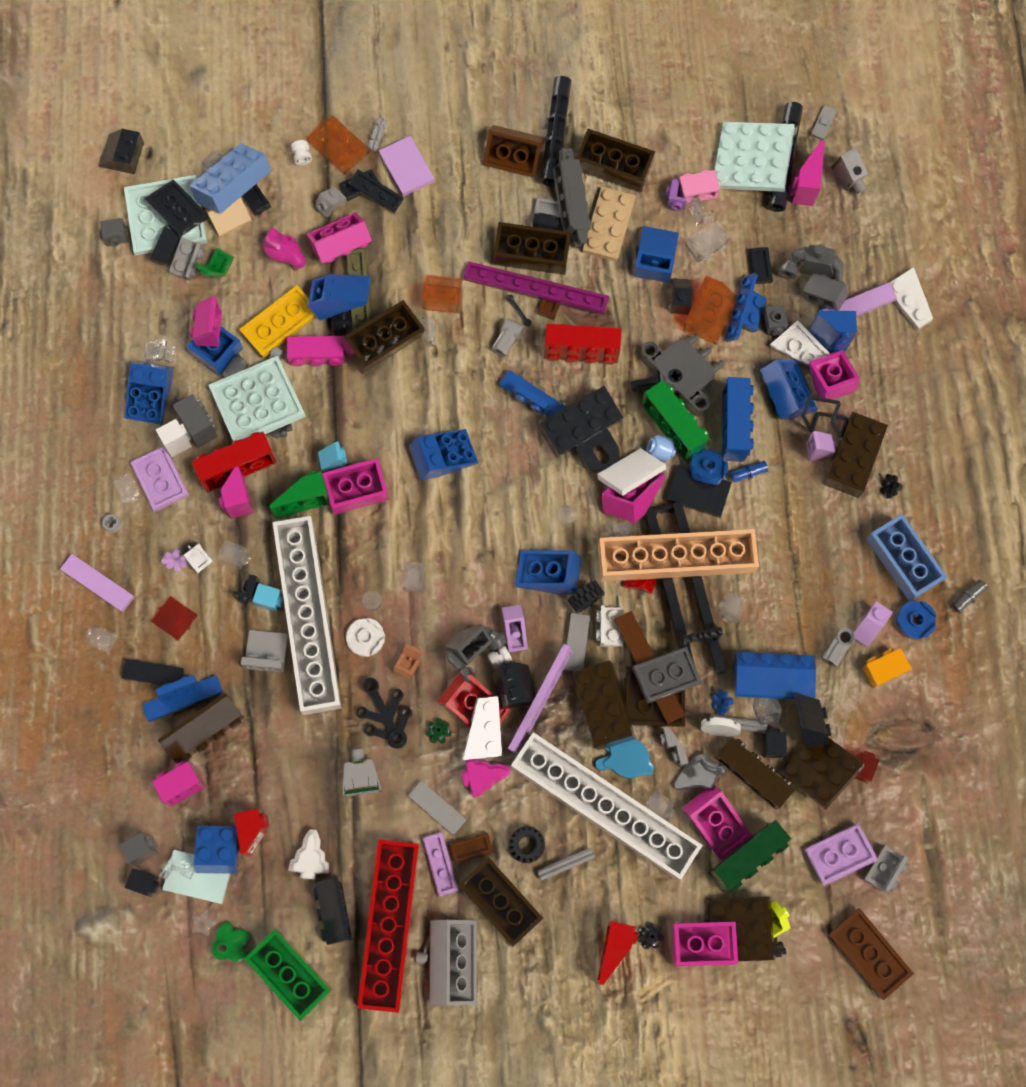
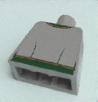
(850, 171)
(360, 776)

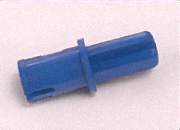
(749, 471)

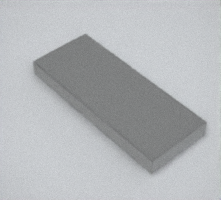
(823, 123)

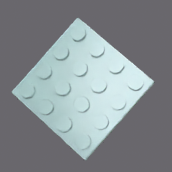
(754, 156)
(146, 224)
(257, 400)

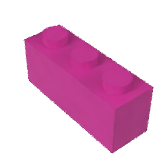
(315, 350)

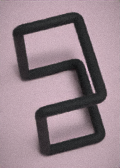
(833, 416)

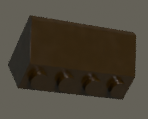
(201, 729)

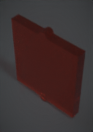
(174, 618)

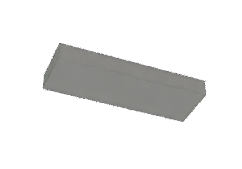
(577, 641)
(437, 808)

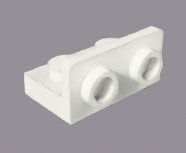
(608, 633)

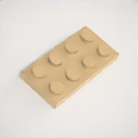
(609, 224)

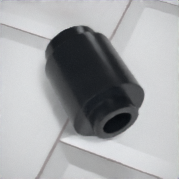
(546, 221)

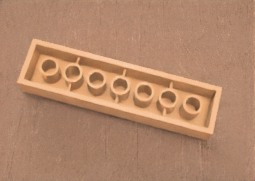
(677, 555)

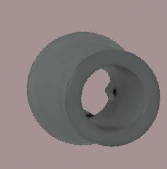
(234, 366)

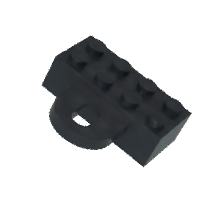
(583, 428)

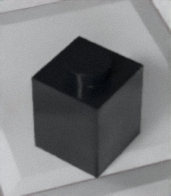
(775, 743)
(142, 882)

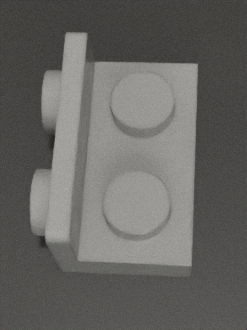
(186, 258)

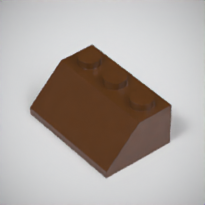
(513, 151)

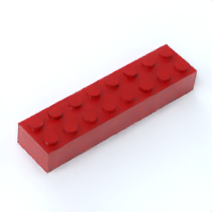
(388, 926)

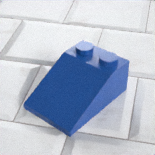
(549, 571)

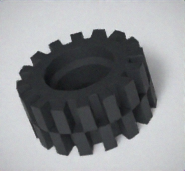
(586, 596)
(523, 832)

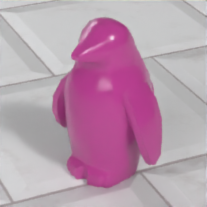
(283, 249)

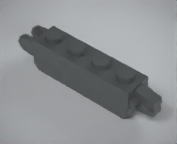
(572, 197)

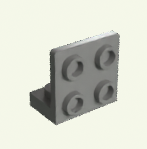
(265, 651)

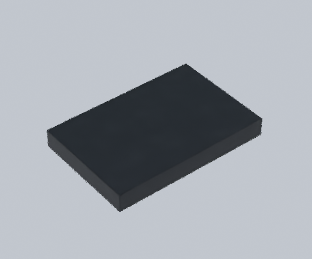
(176, 208)
(697, 494)

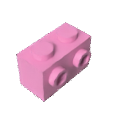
(700, 185)

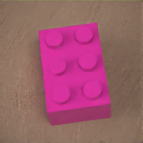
(339, 238)
(355, 486)

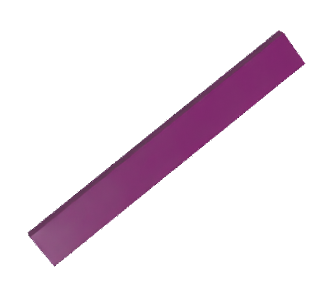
(536, 288)

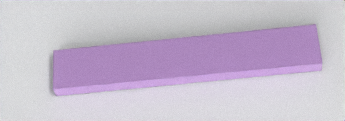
(540, 699)

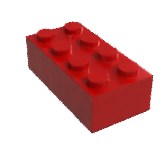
(582, 343)
(249, 454)

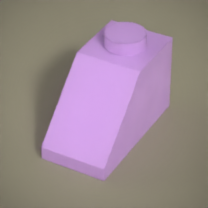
(820, 446)
(872, 624)
(515, 628)

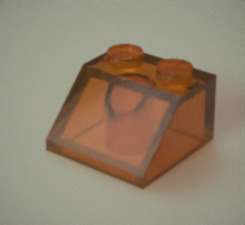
(442, 294)

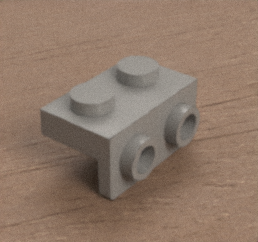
(886, 870)

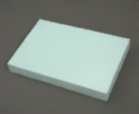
(201, 885)

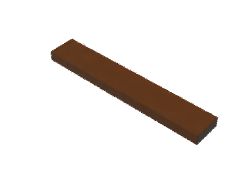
(641, 653)

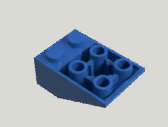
(656, 254)
(338, 294)
(148, 391)
(442, 453)

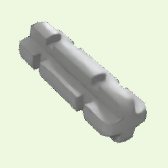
(377, 134)

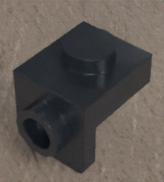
(342, 323)

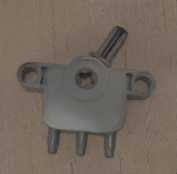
(686, 366)

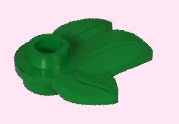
(233, 941)

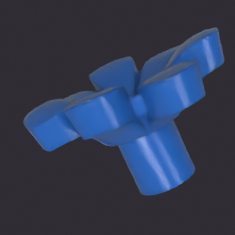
(722, 701)

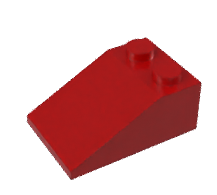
(462, 696)
(616, 946)

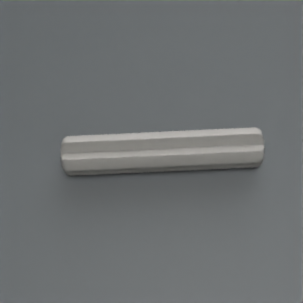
(747, 725)
(565, 864)

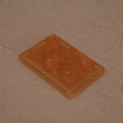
(338, 144)

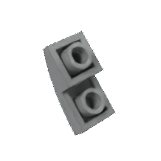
(670, 741)

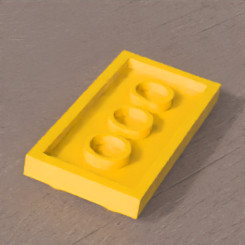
(278, 321)

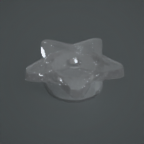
(198, 927)

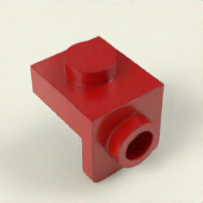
(641, 584)

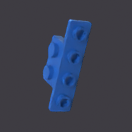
(747, 309)
(530, 394)
(181, 695)

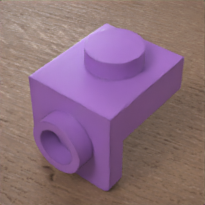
(675, 202)

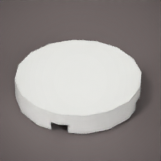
(365, 637)
(720, 727)

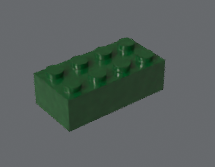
(749, 856)

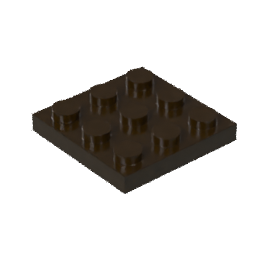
(647, 714)
(822, 771)
(753, 925)

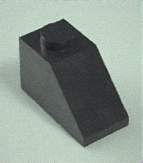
(681, 296)

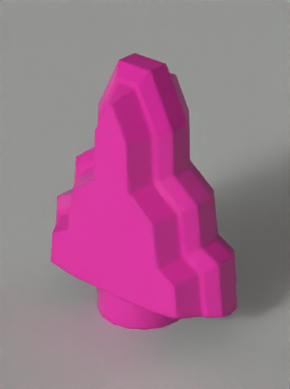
(482, 775)

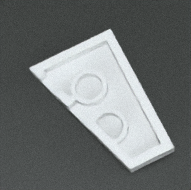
(912, 299)
(799, 344)
(484, 733)

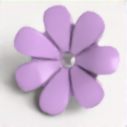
(174, 560)

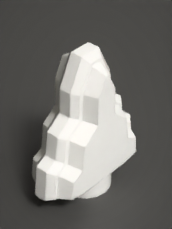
(309, 858)

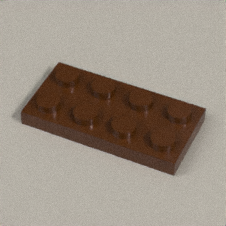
(870, 954)

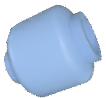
(661, 448)

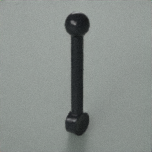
(527, 322)

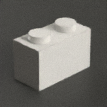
(174, 437)

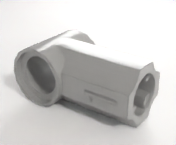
(510, 332)
(838, 648)

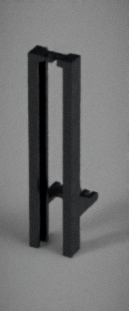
(712, 632)

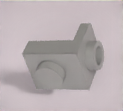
(329, 200)

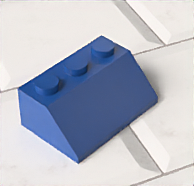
(834, 329)
(787, 388)

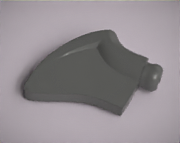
(700, 773)

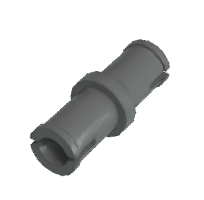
(969, 596)

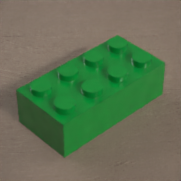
(674, 420)
(288, 974)

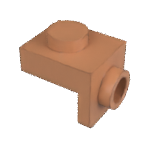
(408, 661)

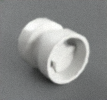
(302, 155)
(499, 657)

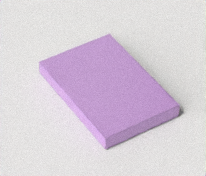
(406, 166)
(159, 478)
(841, 854)

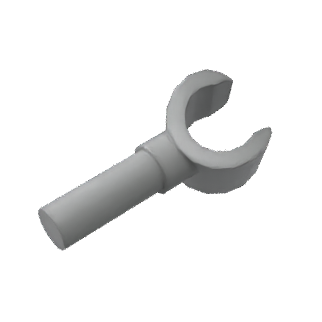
(276, 352)
(422, 957)

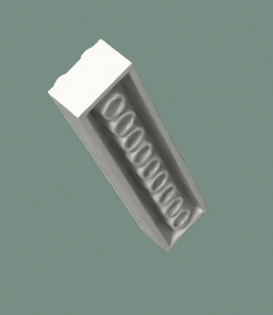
(307, 616)
(606, 806)

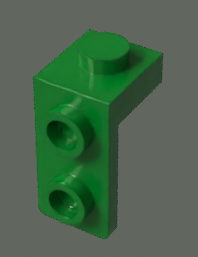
(218, 264)

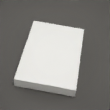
(631, 471)

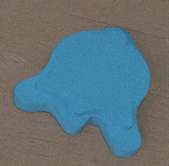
(627, 760)

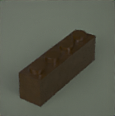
(755, 774)

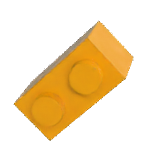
(886, 668)

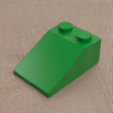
(304, 495)

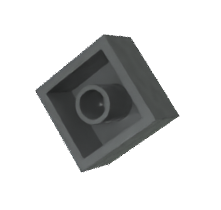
(196, 420)

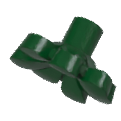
(438, 735)

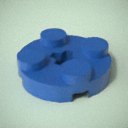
(707, 475)
(905, 621)

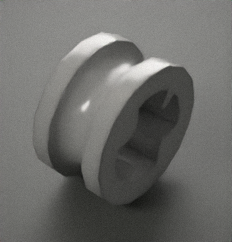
(116, 527)

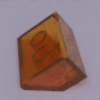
(710, 310)

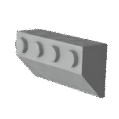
(453, 962)

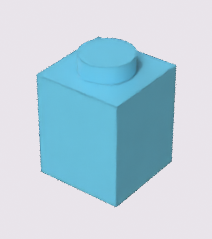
(268, 598)

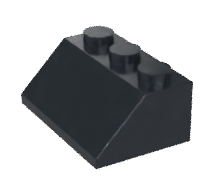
(332, 911)

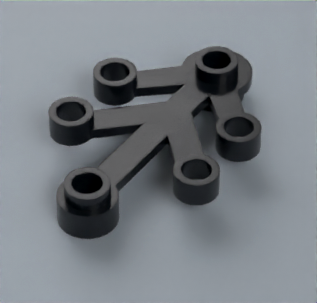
(386, 716)

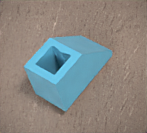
(332, 457)

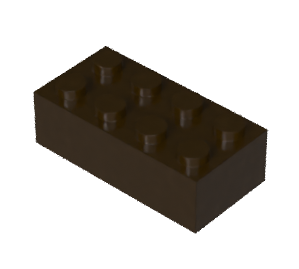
(615, 160)
(531, 248)
(382, 336)
(855, 455)
(604, 705)
(500, 901)

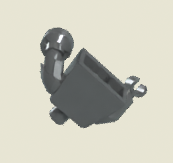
(815, 260)
(469, 645)

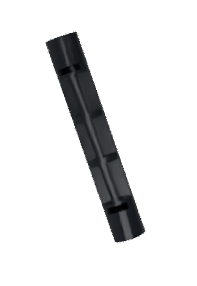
(791, 115)
(556, 128)

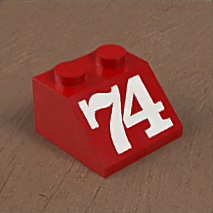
(250, 829)

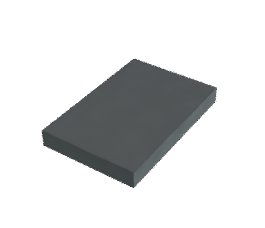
(666, 675)

